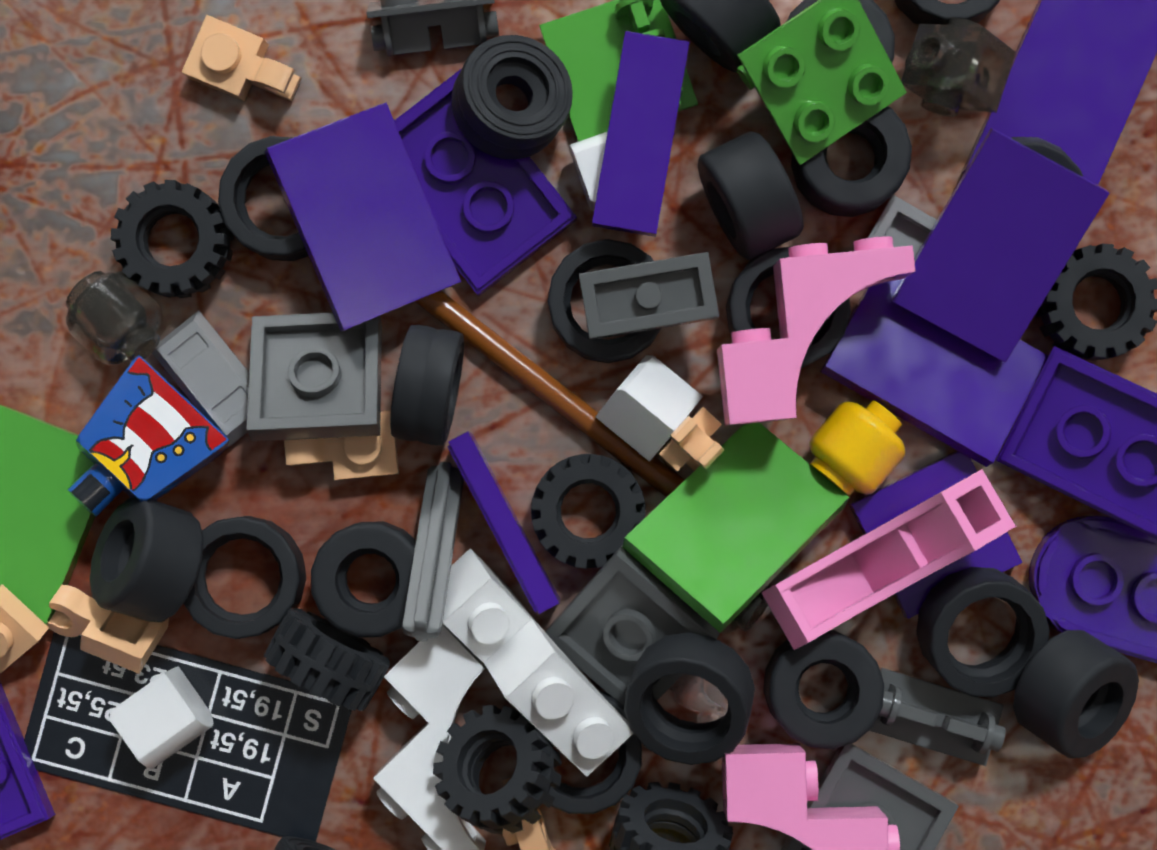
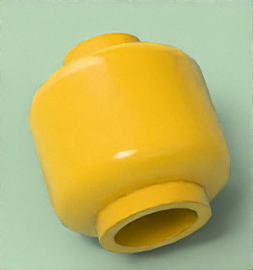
(857, 447)

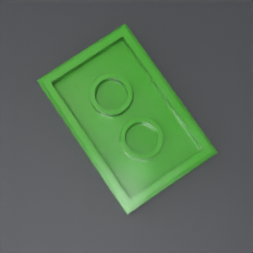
(38, 516)
(735, 524)

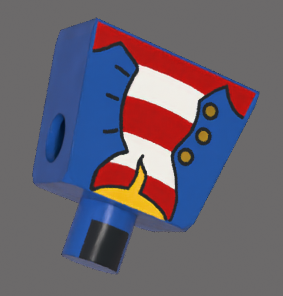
(143, 441)

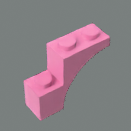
(763, 373)
(888, 559)
(772, 789)

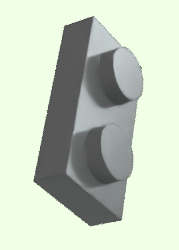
(649, 296)

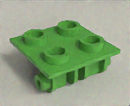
(591, 52)
(821, 75)

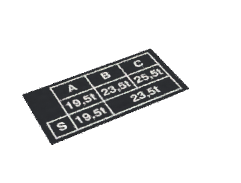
(257, 766)

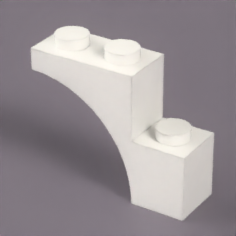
(530, 666)
(431, 684)

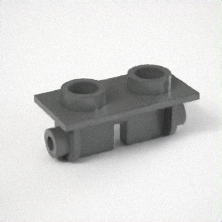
(408, 22)
(939, 718)

